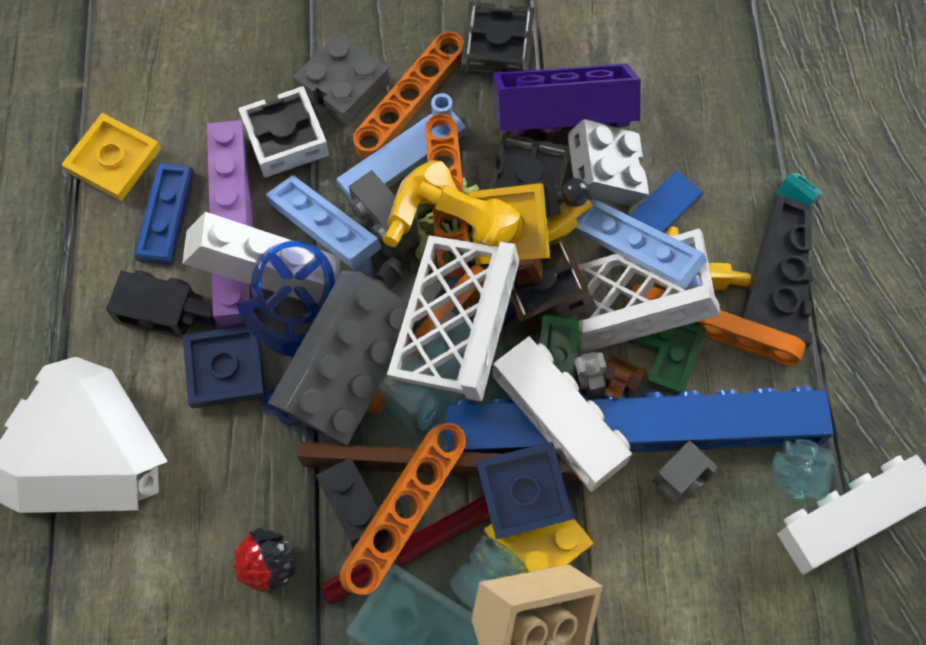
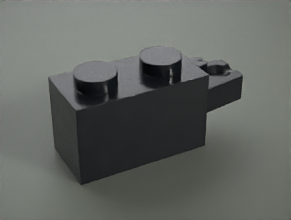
(157, 304)
(352, 502)

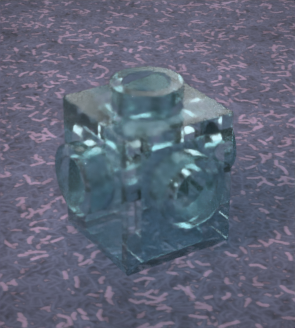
(803, 469)

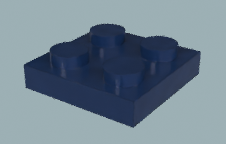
(223, 367)
(524, 490)

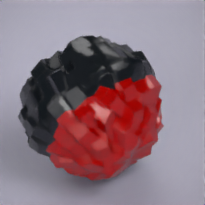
(264, 561)

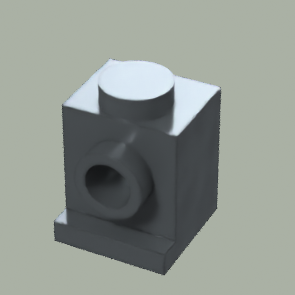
(683, 474)

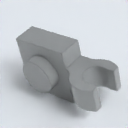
(589, 374)

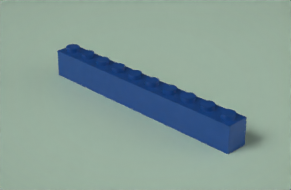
(662, 422)

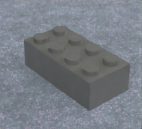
(342, 357)

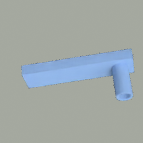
(405, 151)
(326, 224)
(642, 245)

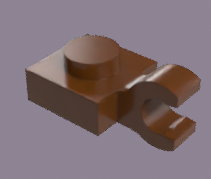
(622, 376)

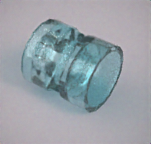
(488, 562)

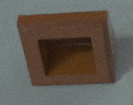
(529, 271)

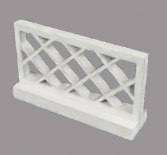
(641, 315)
(486, 325)

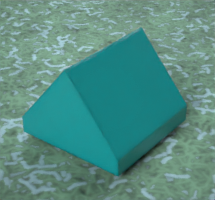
(799, 189)

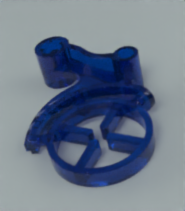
(286, 343)

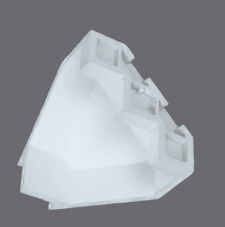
(77, 445)

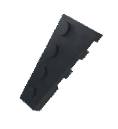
(782, 272)

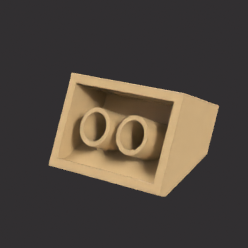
(537, 608)

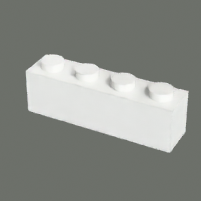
(234, 248)
(561, 413)
(857, 515)

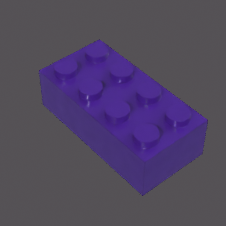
(566, 97)

